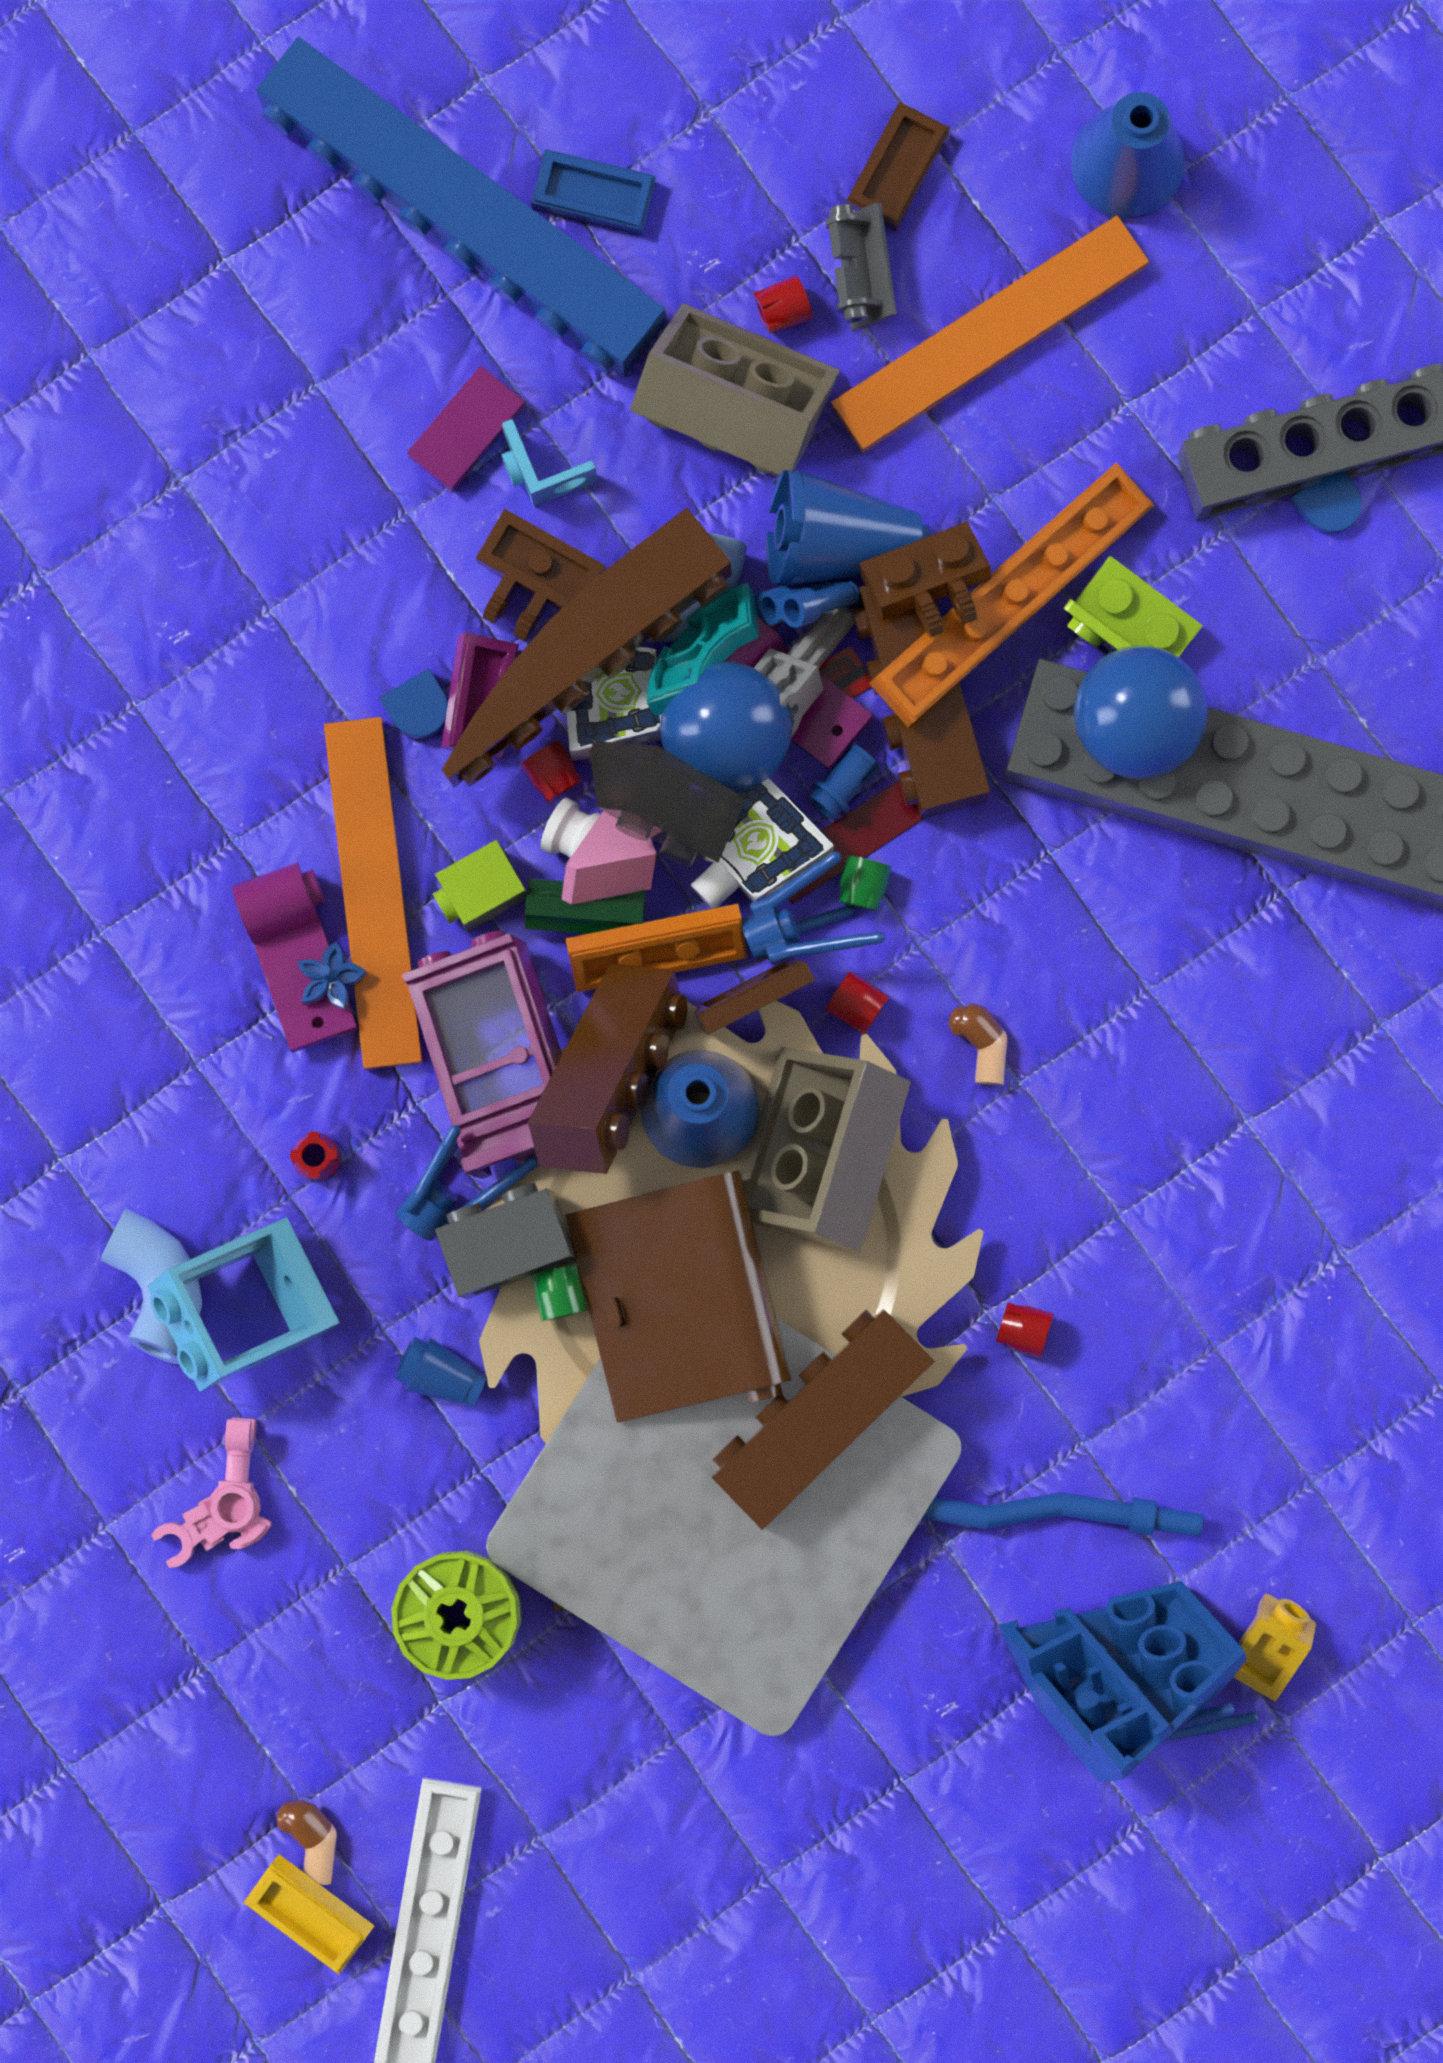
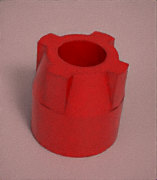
(783, 304)
(551, 770)
(857, 1002)
(330, 1164)
(1025, 1329)

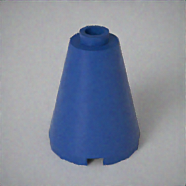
(1128, 157)
(831, 529)
(707, 1131)

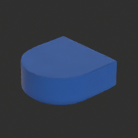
(1329, 505)
(417, 706)

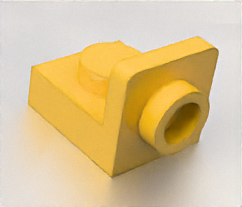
(1275, 1645)

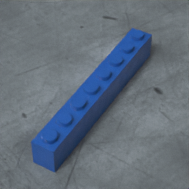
(460, 207)

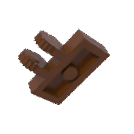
(535, 563)
(926, 572)

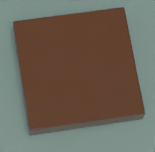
(752, 994)

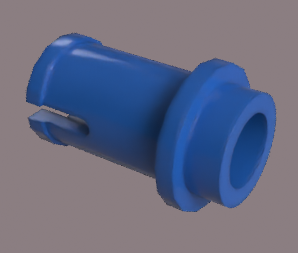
(843, 783)

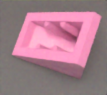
(608, 864)

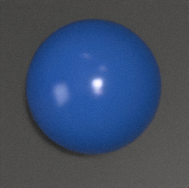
(1140, 712)
(729, 725)

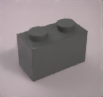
(505, 1241)

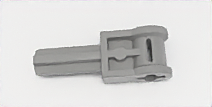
(798, 670)

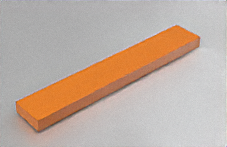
(989, 334)
(1013, 594)
(373, 892)

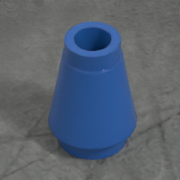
(438, 1373)

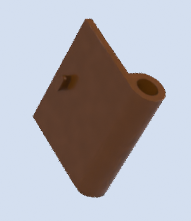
(689, 1297)

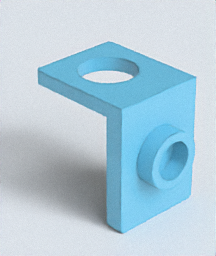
(521, 471)

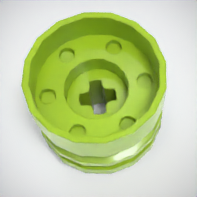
(491, 1605)

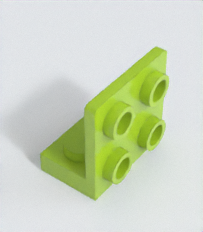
(1129, 613)

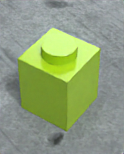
(478, 887)

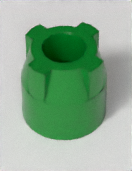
(863, 882)
(558, 1293)

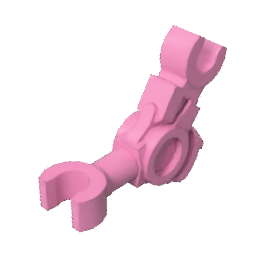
(231, 1506)

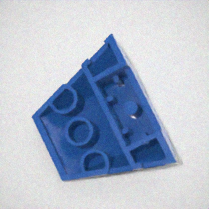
(1124, 1672)

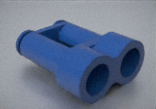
(805, 603)

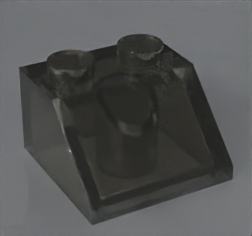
(664, 800)

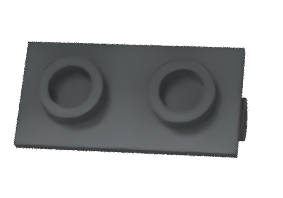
(865, 273)

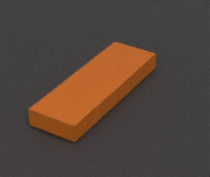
(665, 943)

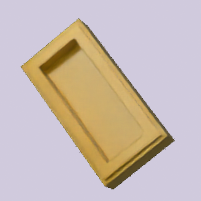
(308, 1914)

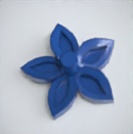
(330, 977)

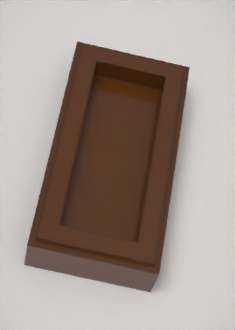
(899, 164)

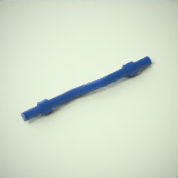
(1140, 1515)

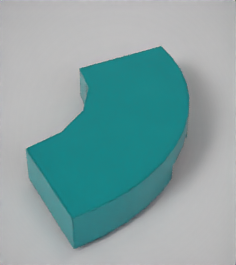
(709, 639)

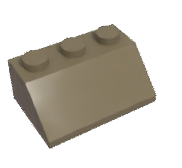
(733, 390)
(822, 1146)

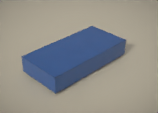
(593, 192)

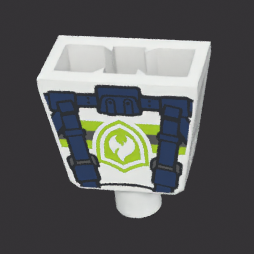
(615, 709)
(765, 849)

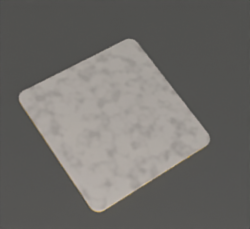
(669, 1566)

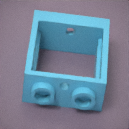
(289, 1280)

